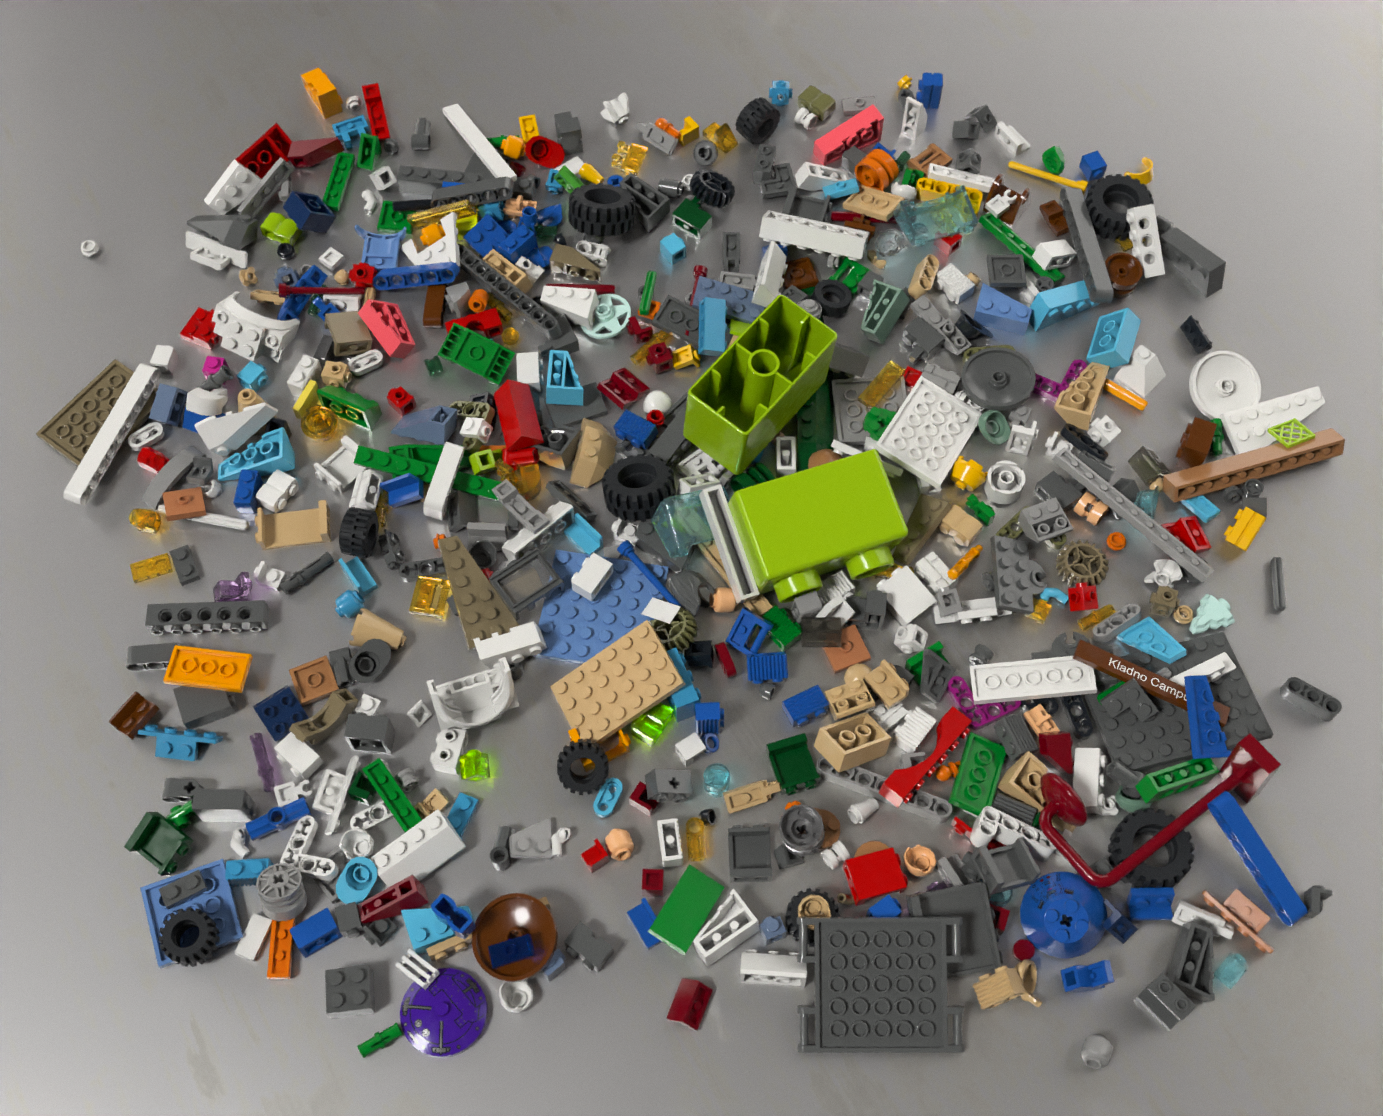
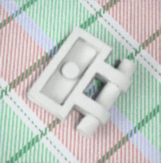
(697, 463)

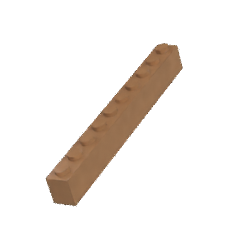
(1251, 465)

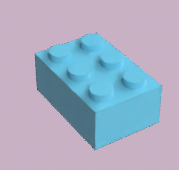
(1114, 338)

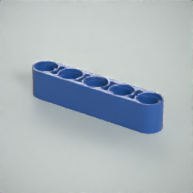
(409, 280)

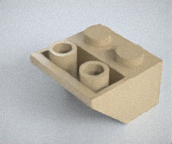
(849, 699)

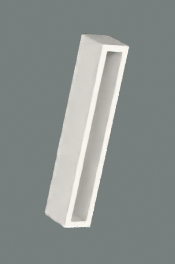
(729, 544)

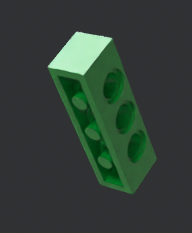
(1176, 779)

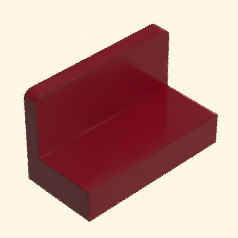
(690, 1003)

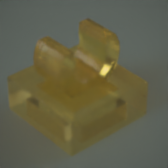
(1040, 612)

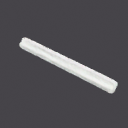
(215, 519)

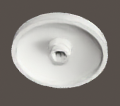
(1223, 383)

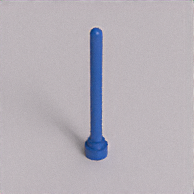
(626, 549)

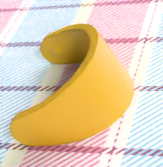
(1144, 177)

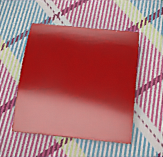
(1189, 533)

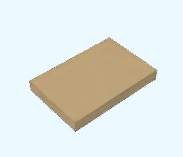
(873, 203)

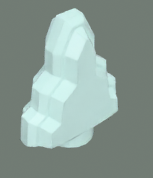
(1211, 614)

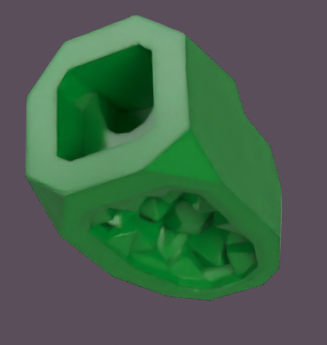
(1054, 160)

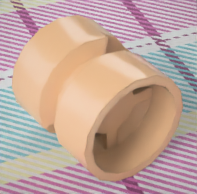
(1097, 512)

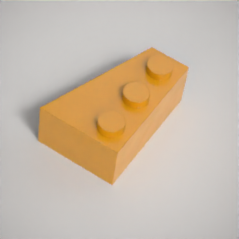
(322, 92)

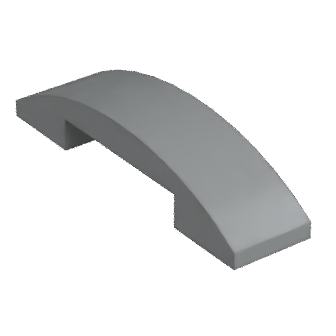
(169, 476)
(519, 507)

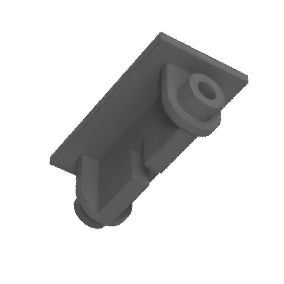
(390, 542)

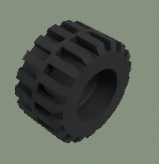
(757, 121)
(358, 532)
(590, 781)
(792, 913)
(177, 926)

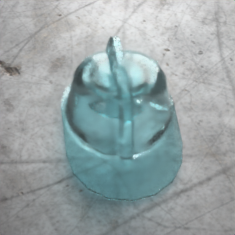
(1147, 501)

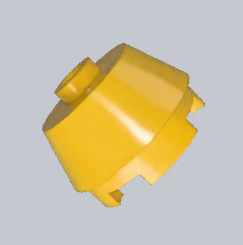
(967, 474)

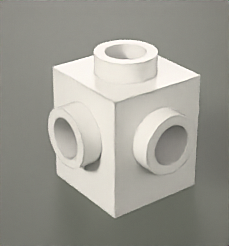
(1103, 431)
(910, 638)

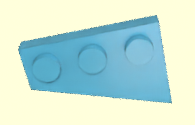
(1153, 640)

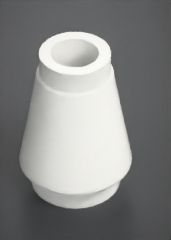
(861, 811)

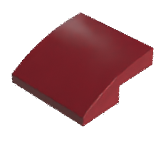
(623, 388)

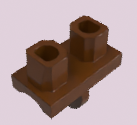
(862, 224)

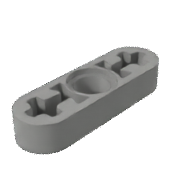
(1106, 630)

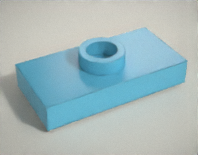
(841, 189)
(1202, 507)

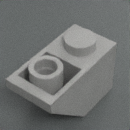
(458, 298)

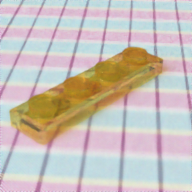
(427, 217)

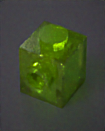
(474, 766)

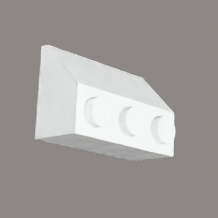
(770, 275)
(772, 969)

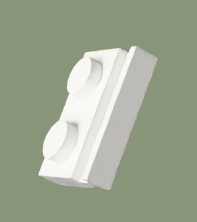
(887, 718)

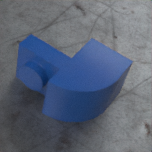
(1087, 978)

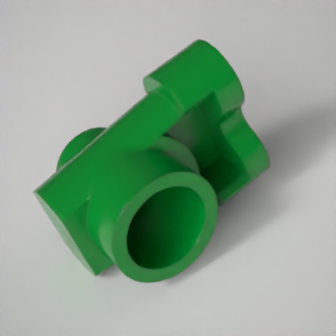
(181, 815)

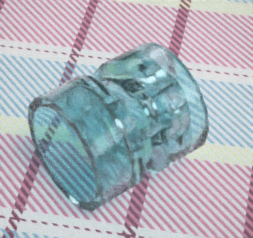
(716, 780)

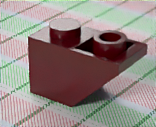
(1057, 750)

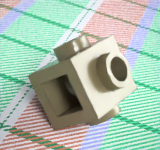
(1164, 601)

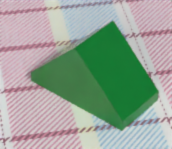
(369, 151)

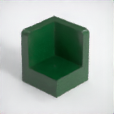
(362, 790)

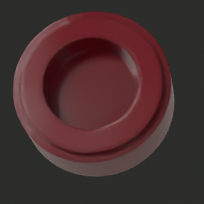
(1023, 950)

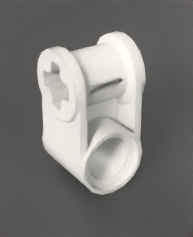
(593, 252)

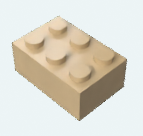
(852, 742)

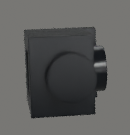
(700, 654)

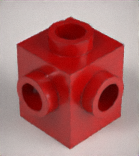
(362, 275)
(1082, 597)

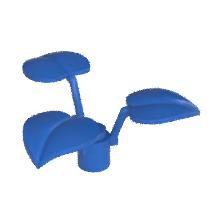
(547, 217)

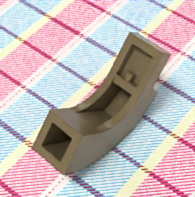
(327, 719)

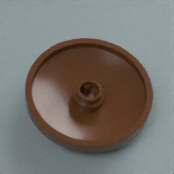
(510, 918)

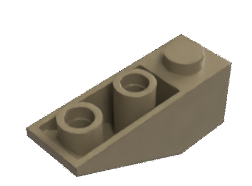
(571, 262)

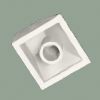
(1141, 372)

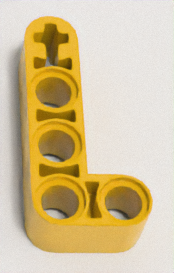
(931, 189)

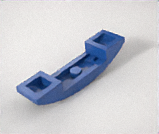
(295, 302)

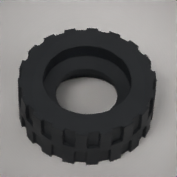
(834, 288)

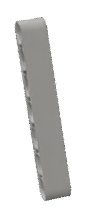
(871, 790)

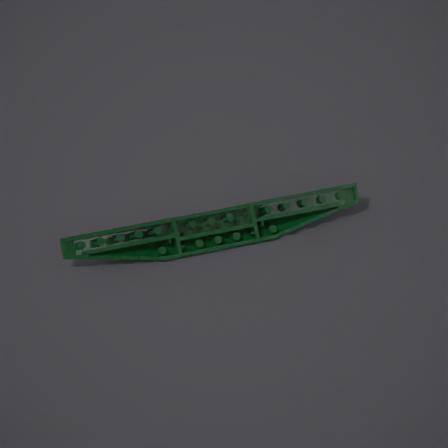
(815, 418)

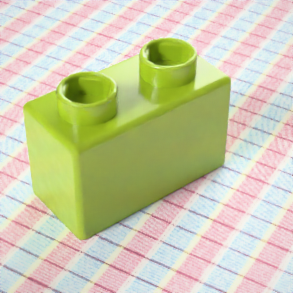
(758, 384)
(819, 524)

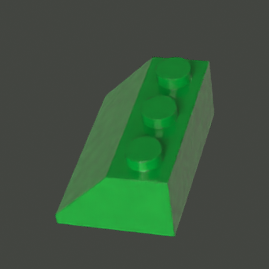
(350, 406)

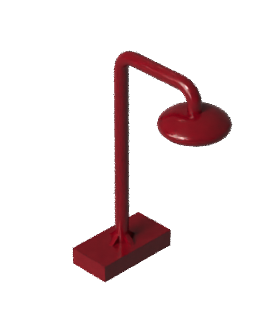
(1244, 771)

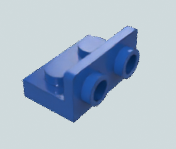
(1150, 903)

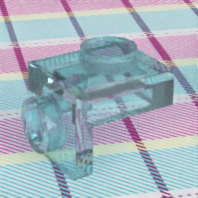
(1231, 969)

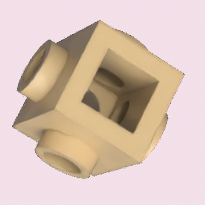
(336, 374)

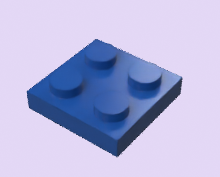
(485, 236)

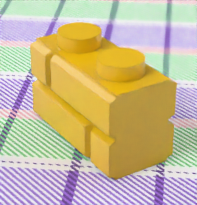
(1245, 528)

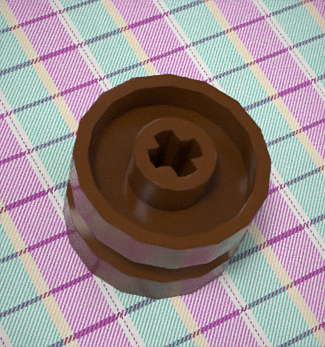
(1124, 273)

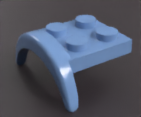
(379, 249)

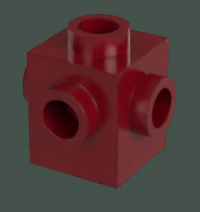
(660, 357)

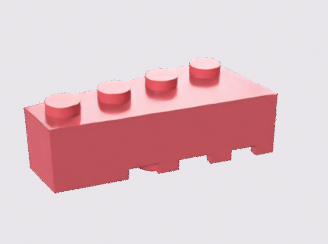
(859, 131)

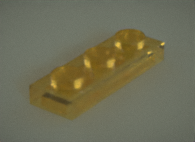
(881, 385)

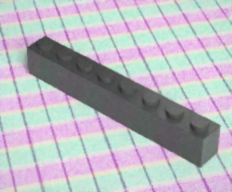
(426, 180)

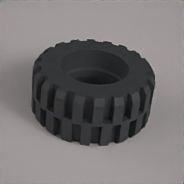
(1115, 190)
(601, 210)
(637, 487)
(1151, 823)

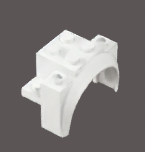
(252, 333)
(474, 698)

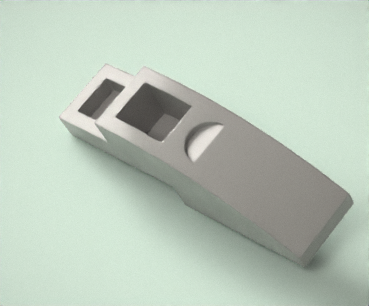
(954, 339)

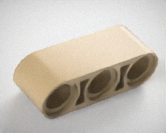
(923, 276)

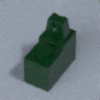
(692, 218)

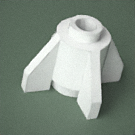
(616, 110)
(1166, 573)

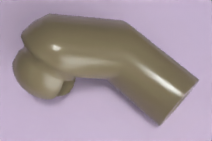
(845, 899)

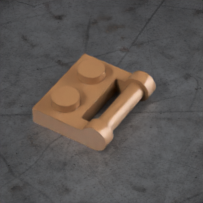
(938, 157)

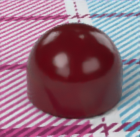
(517, 168)

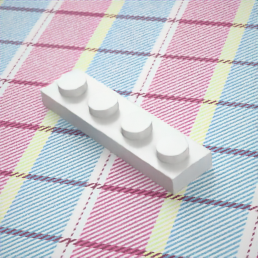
(960, 177)

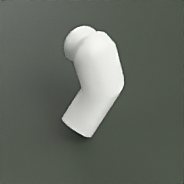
(371, 201)
(558, 840)
(238, 842)

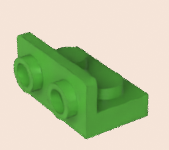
(567, 179)

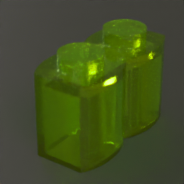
(652, 723)

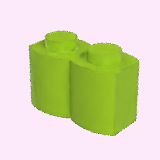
(280, 229)

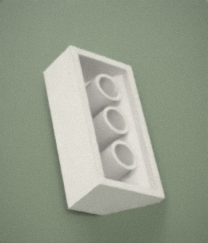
(560, 518)
(419, 850)

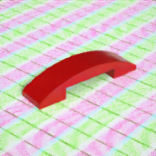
(376, 111)

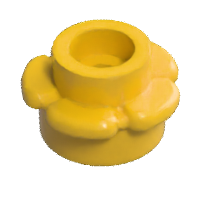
(904, 82)

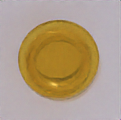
(510, 336)

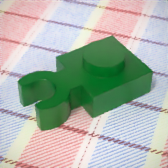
(982, 511)

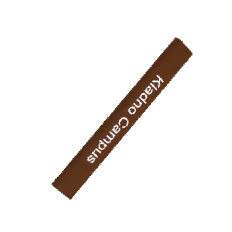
(1149, 681)

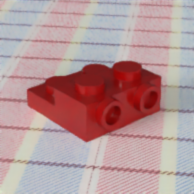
(200, 329)

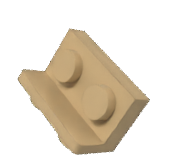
(887, 684)

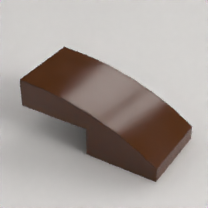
(1054, 217)

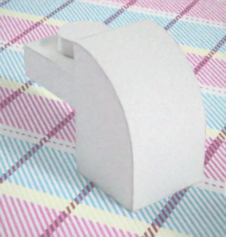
(206, 402)

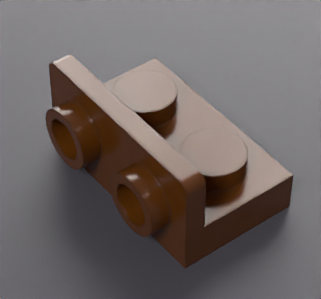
(133, 715)

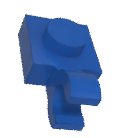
(325, 309)

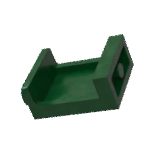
(792, 764)
(159, 842)

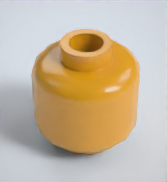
(513, 147)
(432, 234)

